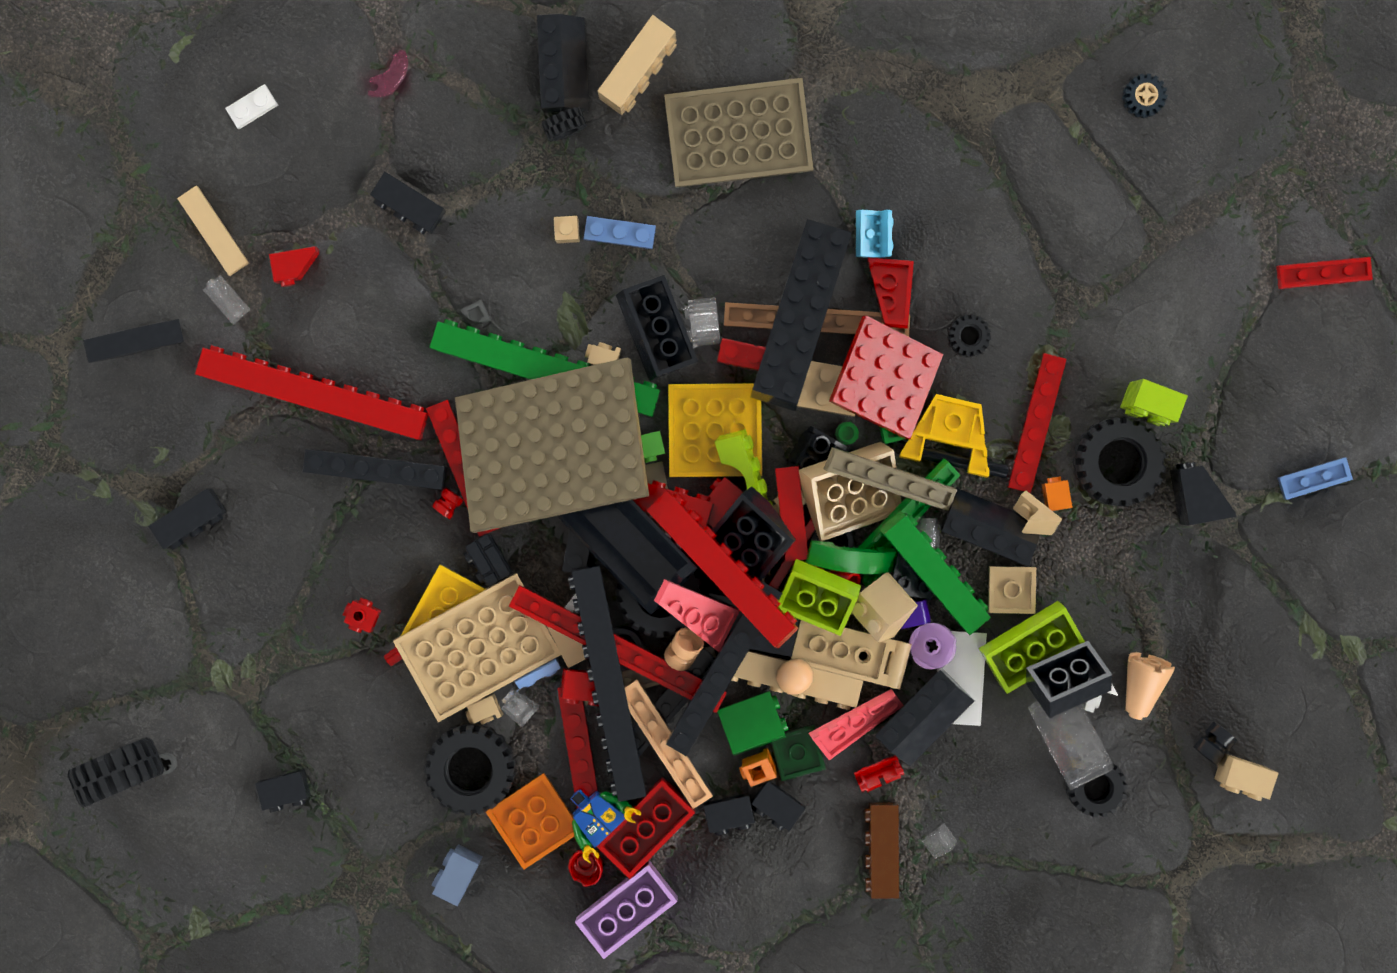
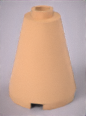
(1145, 683)

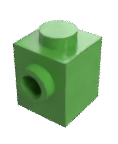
(652, 446)

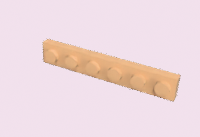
(657, 733)

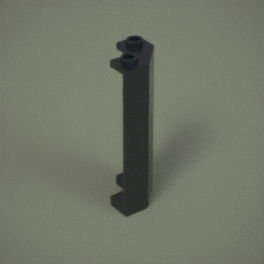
(631, 548)

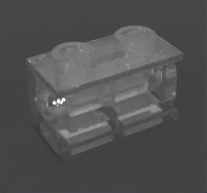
(519, 707)

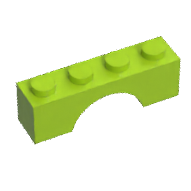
(736, 451)

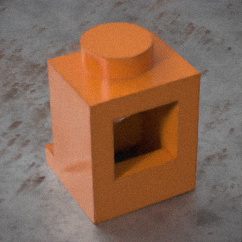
(755, 774)

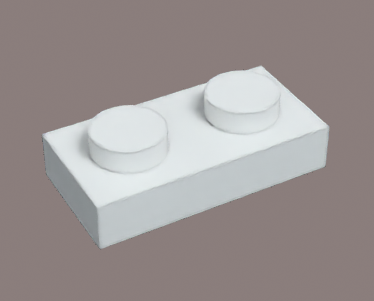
(251, 106)

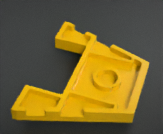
(951, 423)

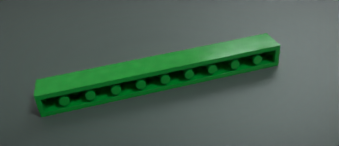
(518, 360)

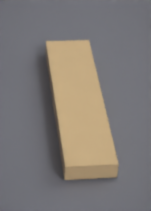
(213, 230)

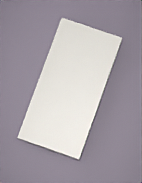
(968, 671)

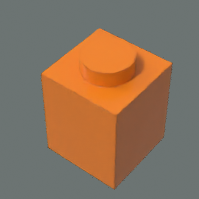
(1056, 494)

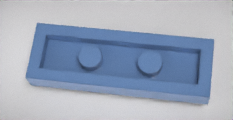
(619, 232)
(1315, 478)

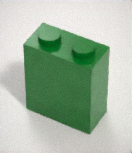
(752, 723)

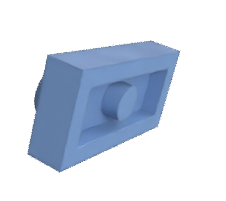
(530, 678)

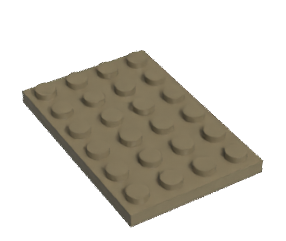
(738, 132)

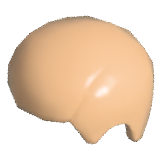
(794, 676)

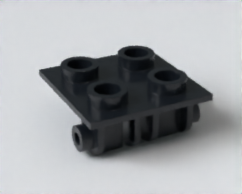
(910, 580)

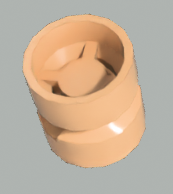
(683, 649)

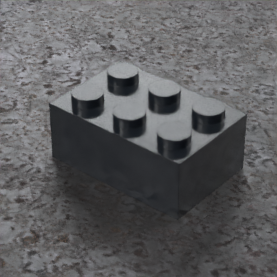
(1068, 679)

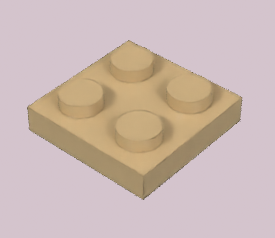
(1012, 590)

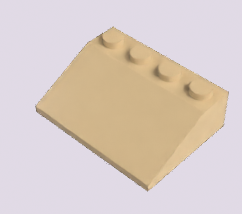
(845, 504)

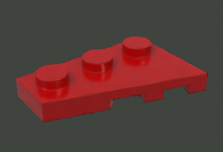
(893, 289)

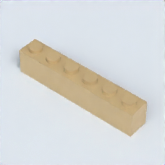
(826, 686)

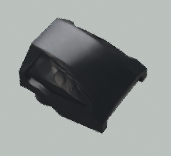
(813, 448)

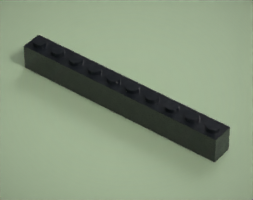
(608, 682)

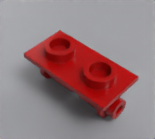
(869, 776)

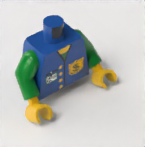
(597, 818)

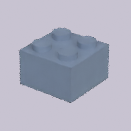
(458, 872)

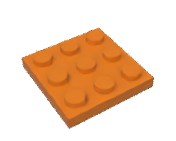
(533, 821)

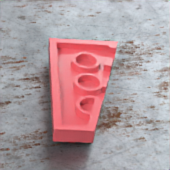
(699, 613)
(851, 726)

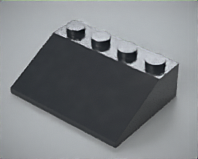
(754, 533)

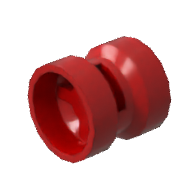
(447, 503)

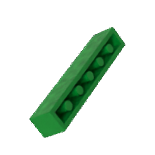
(935, 573)

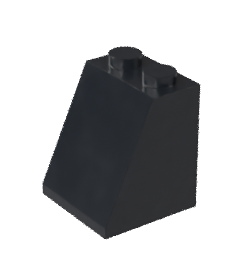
(1198, 496)

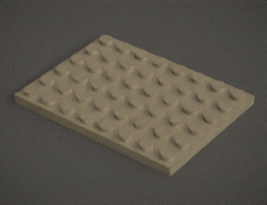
(551, 446)

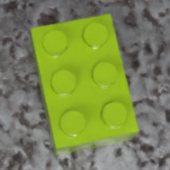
(1153, 402)
(819, 597)

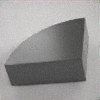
(476, 312)

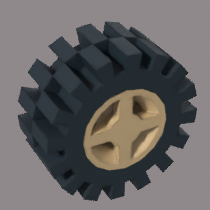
(1151, 91)

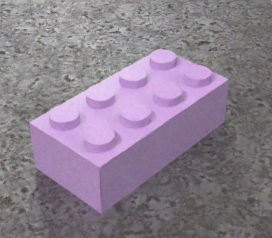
(626, 909)

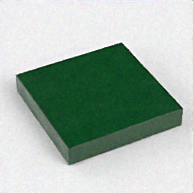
(797, 754)

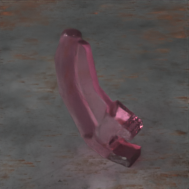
(392, 78)

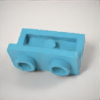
(874, 233)

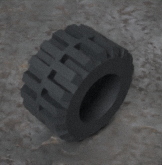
(1107, 802)

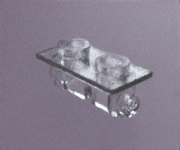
(226, 299)

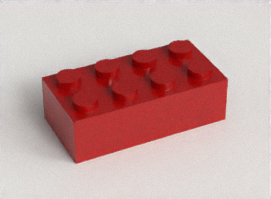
(661, 817)

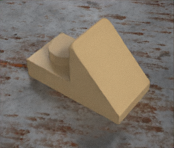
(1039, 517)

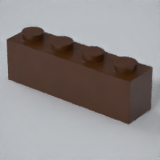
(883, 850)

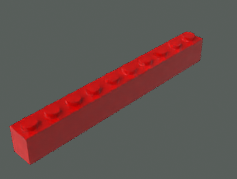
(311, 393)

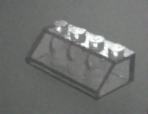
(1073, 744)

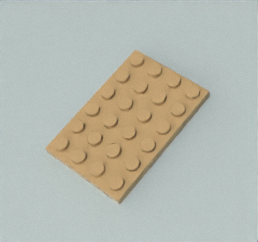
(474, 649)

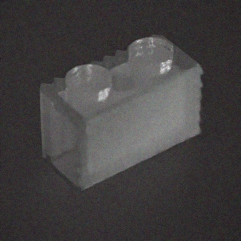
(703, 322)

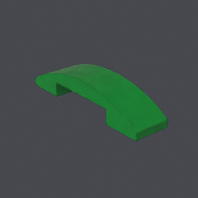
(851, 559)

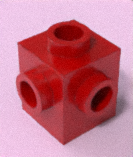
(369, 619)

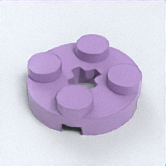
(920, 650)

